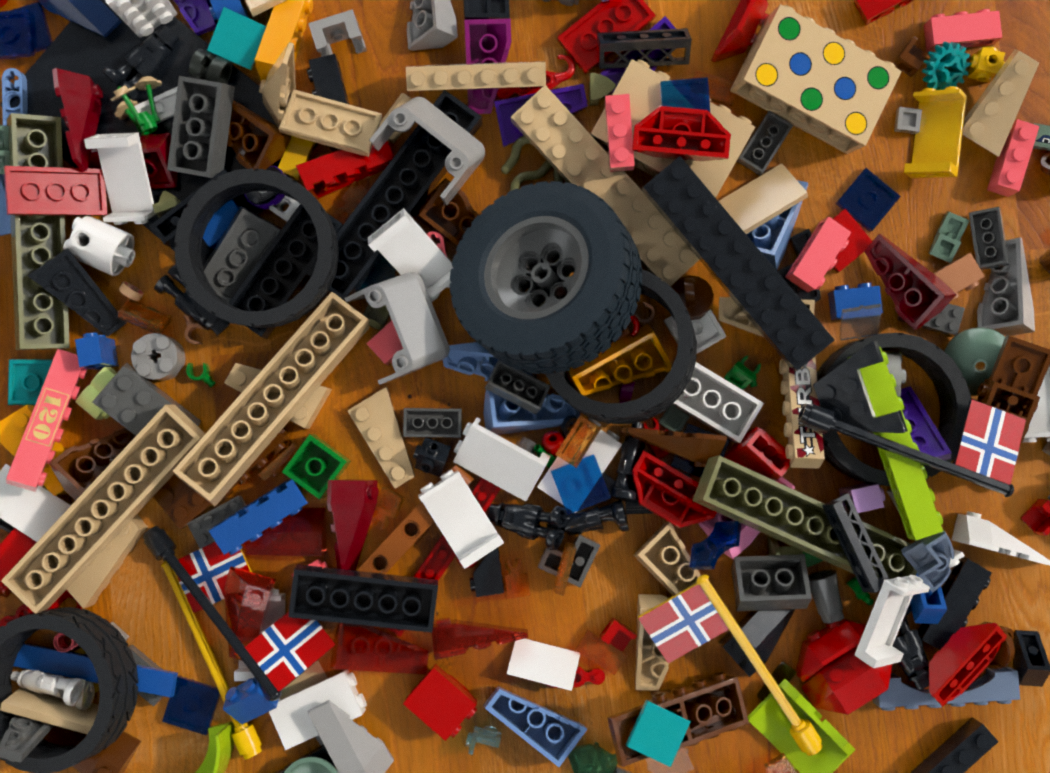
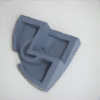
(931, 558)

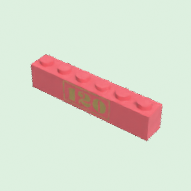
(46, 422)

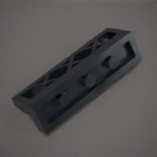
(644, 40)
(852, 544)

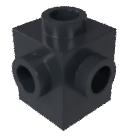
(431, 456)

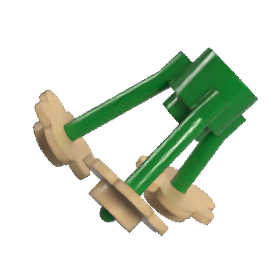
(143, 121)

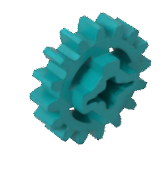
(948, 55)

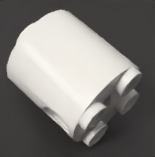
(101, 245)

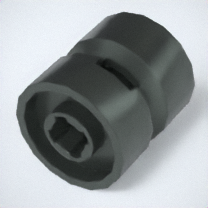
(208, 67)

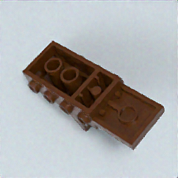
(1016, 379)
(186, 504)
(709, 704)

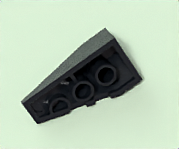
(762, 630)

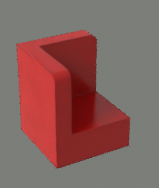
(1038, 517)
(617, 634)

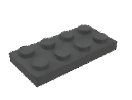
(238, 252)

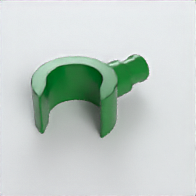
(756, 370)
(205, 377)
(539, 450)
(864, 596)

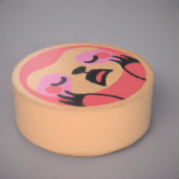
(131, 291)

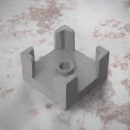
(335, 29)

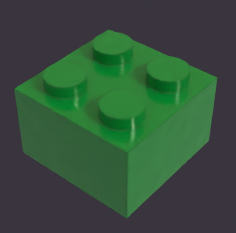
(315, 465)

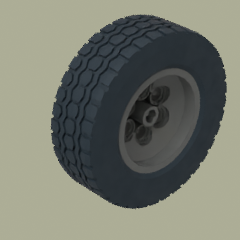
(516, 249)

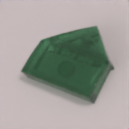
(592, 759)

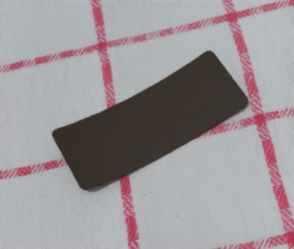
(782, 672)

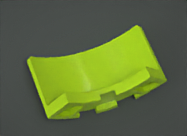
(775, 726)
(219, 749)

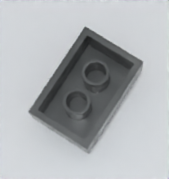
(771, 582)

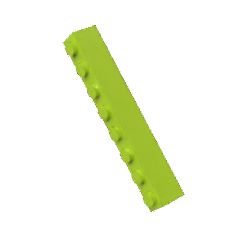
(904, 475)

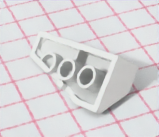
(984, 534)

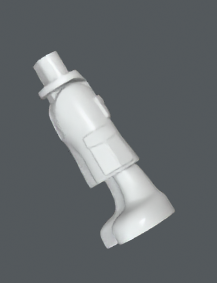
(73, 691)

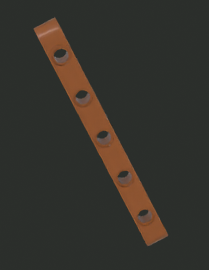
(399, 541)

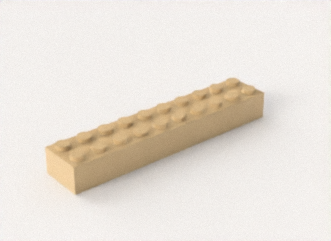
(585, 163)
(272, 399)
(103, 509)

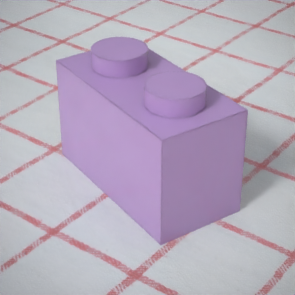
(864, 496)

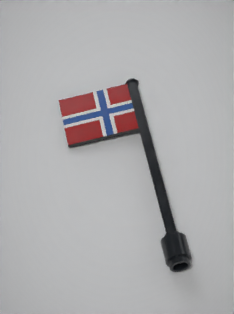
(984, 451)
(273, 656)

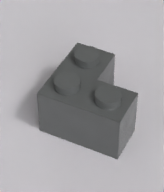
(582, 561)

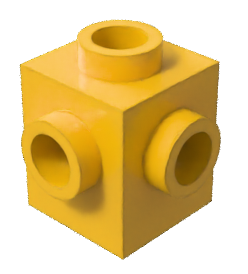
(985, 64)

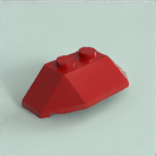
(741, 29)
(683, 133)
(668, 492)
(828, 646)
(963, 660)
(847, 685)

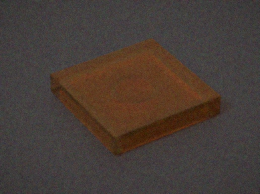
(564, 568)

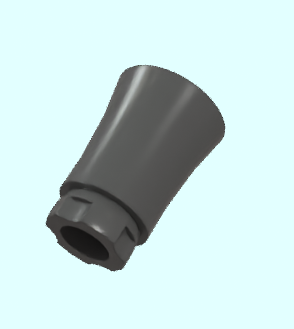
(826, 595)

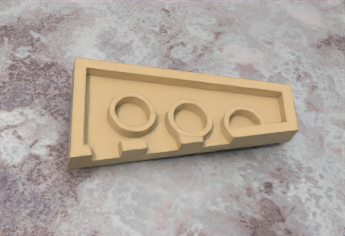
(381, 431)

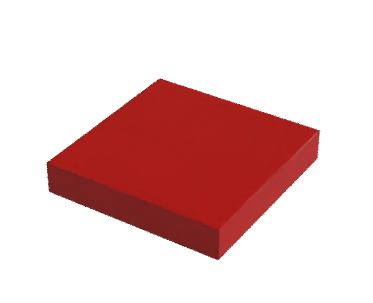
(857, 239)

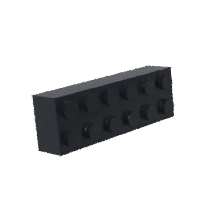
(282, 268)
(363, 598)

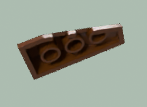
(255, 139)
(448, 219)
(686, 446)
(83, 464)
(110, 760)

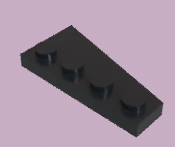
(76, 289)

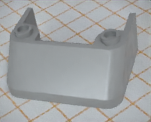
(466, 150)
(413, 319)

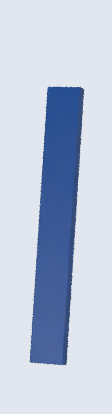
(79, 665)

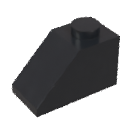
(488, 576)
(1030, 658)

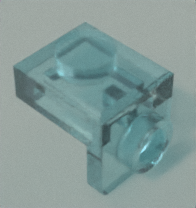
(486, 735)

